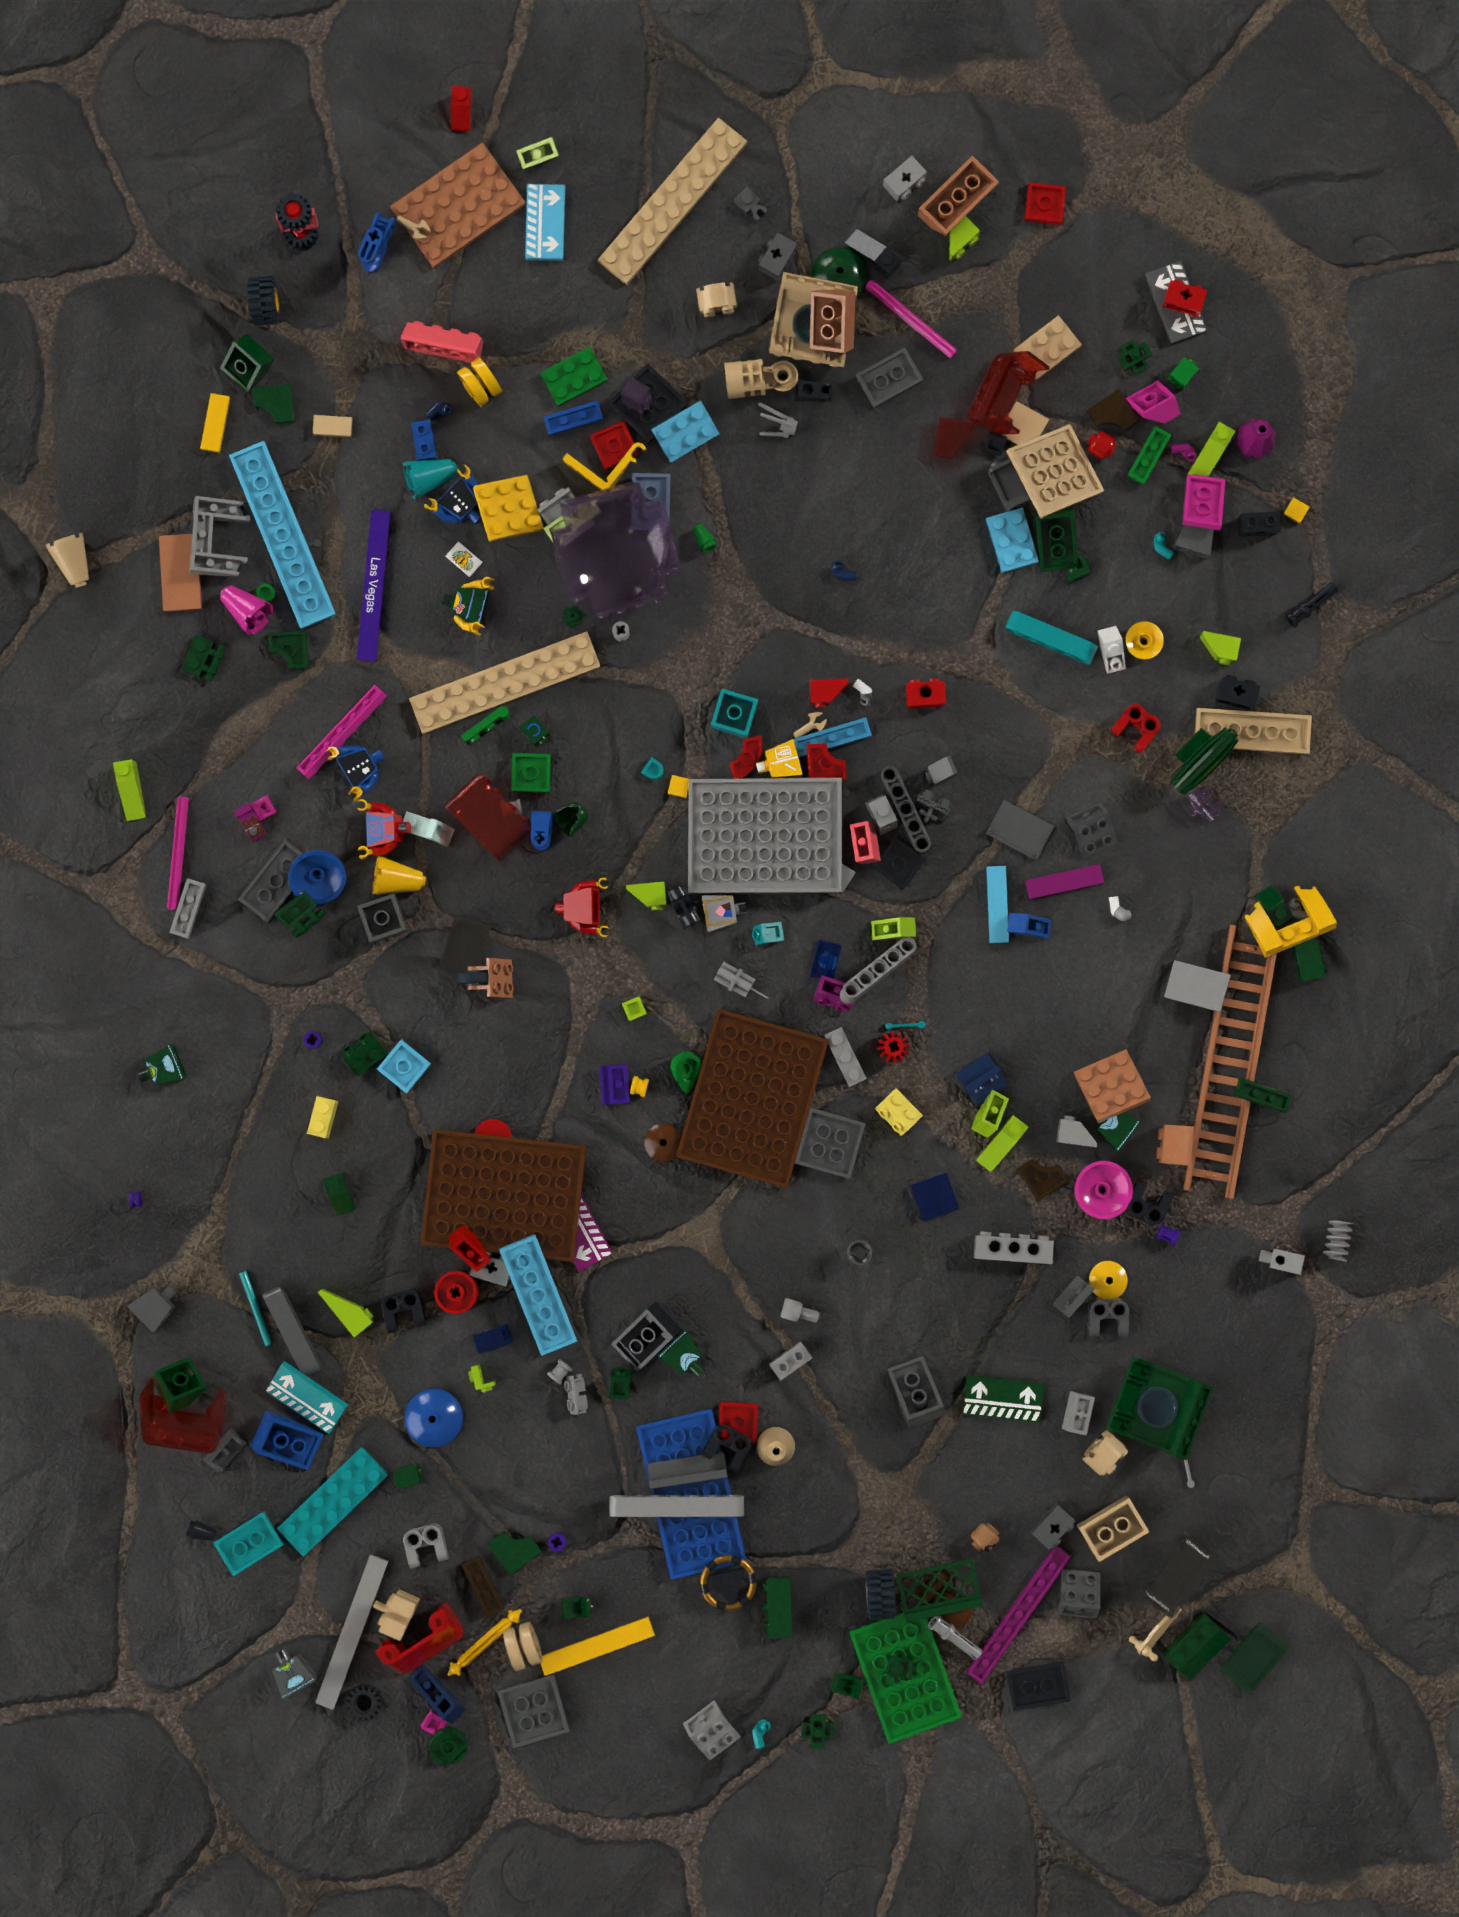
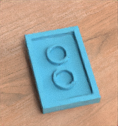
(685, 431)
(1012, 540)

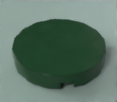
(448, 1745)

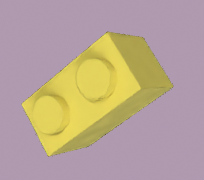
(322, 1117)

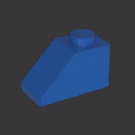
(1029, 925)

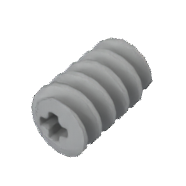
(1337, 1239)

